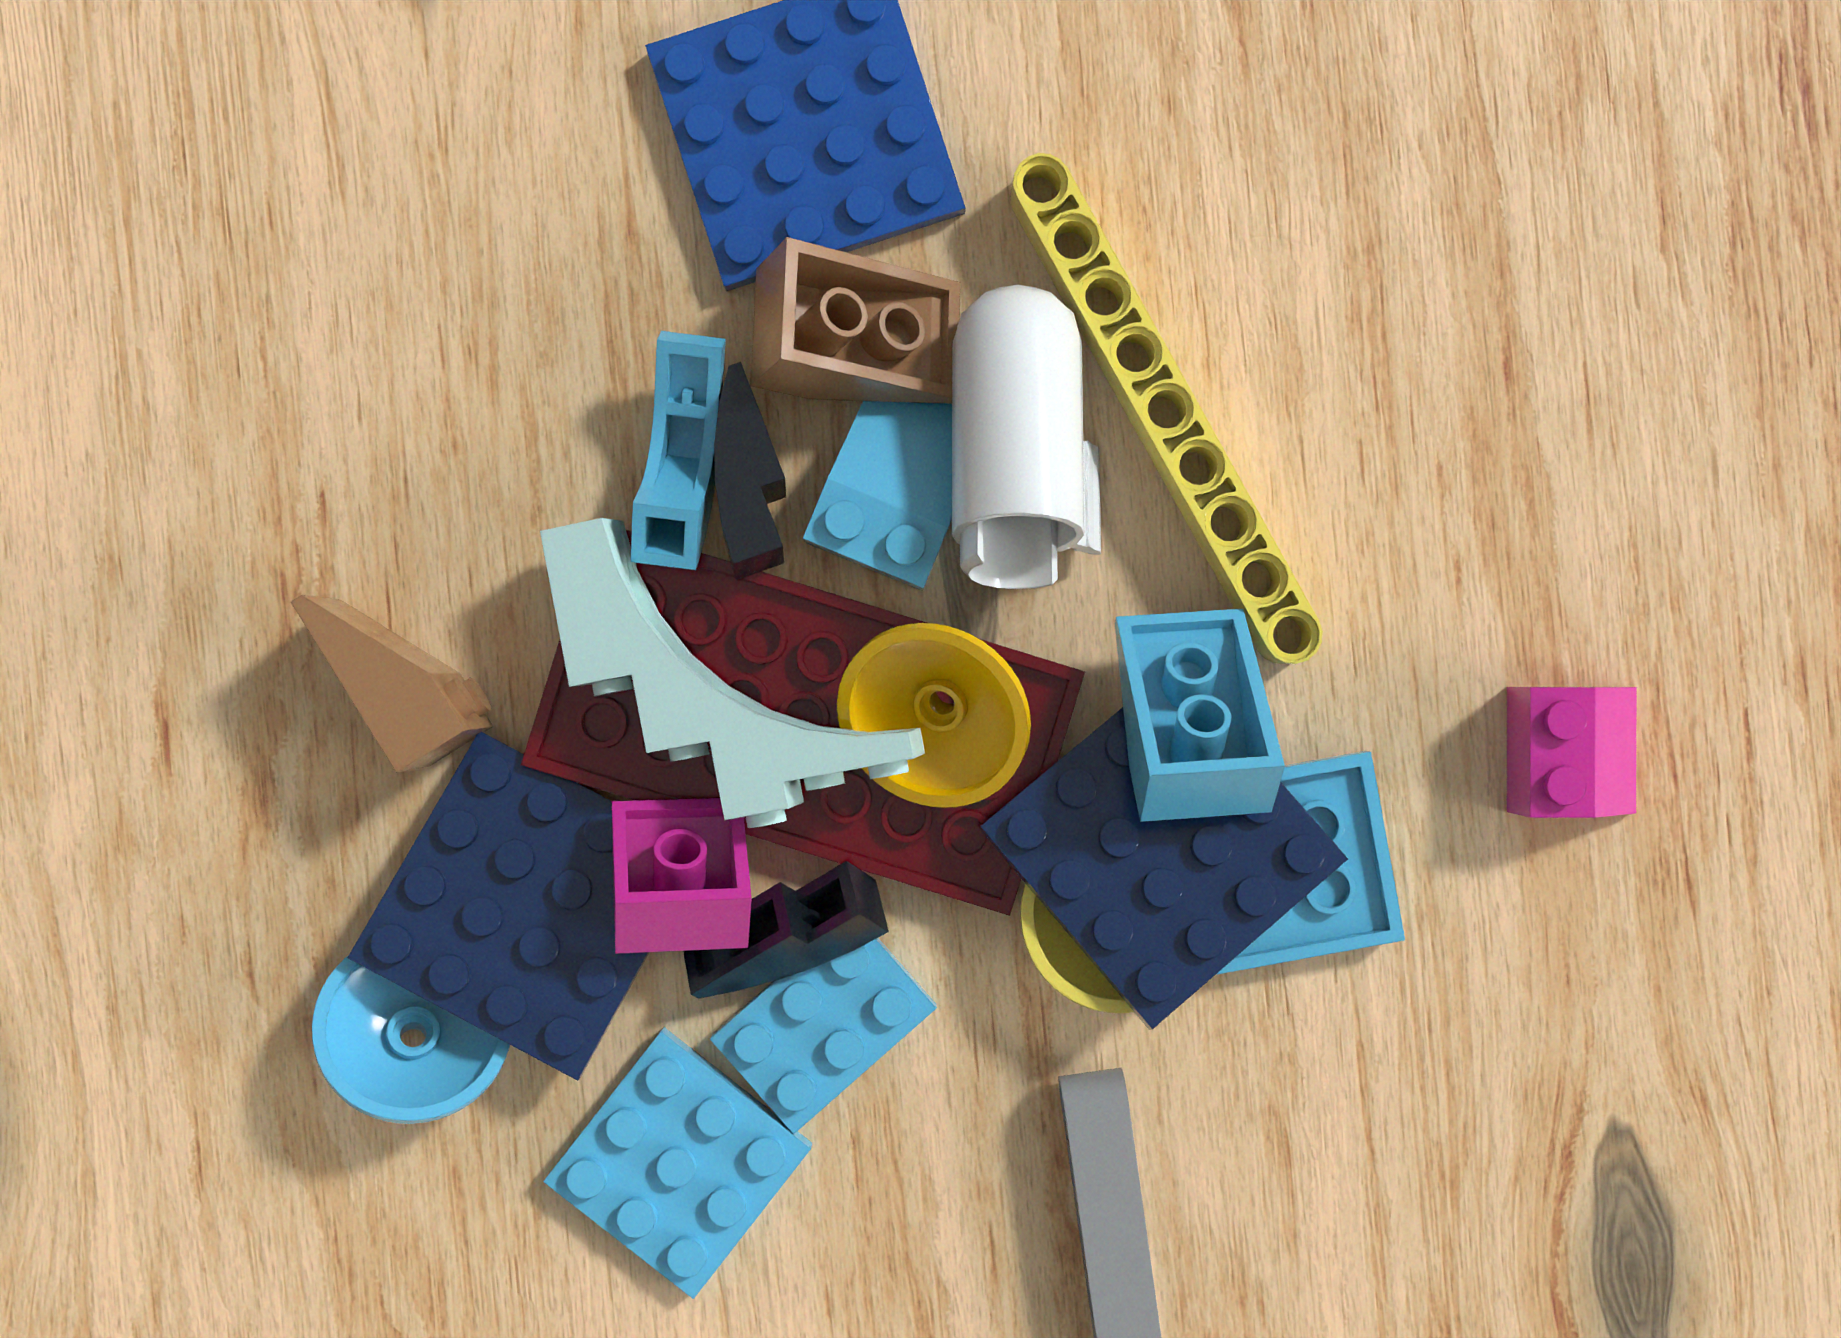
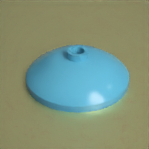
(372, 1070)

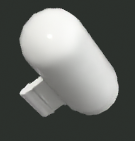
(1017, 440)

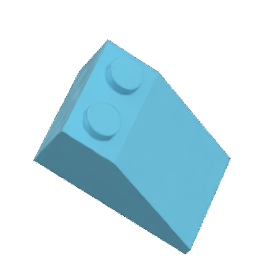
(889, 491)
(1196, 716)

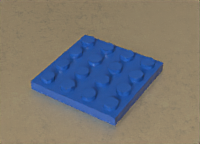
(805, 129)

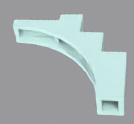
(617, 633)

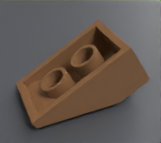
(851, 327)
(402, 693)

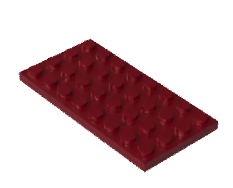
(789, 654)

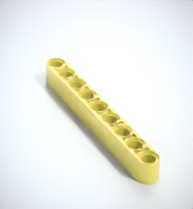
(1162, 379)

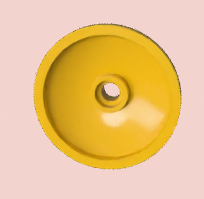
(967, 744)

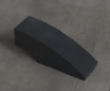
(746, 479)
(793, 932)

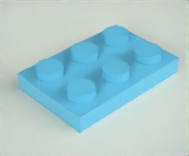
(822, 1029)

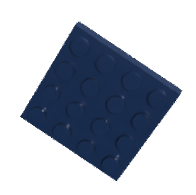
(1154, 898)
(509, 910)

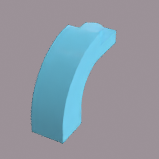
(679, 475)

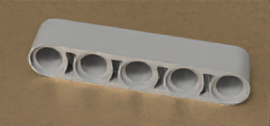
(1109, 1205)

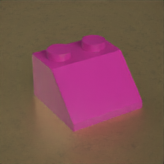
(1571, 751)
(679, 876)

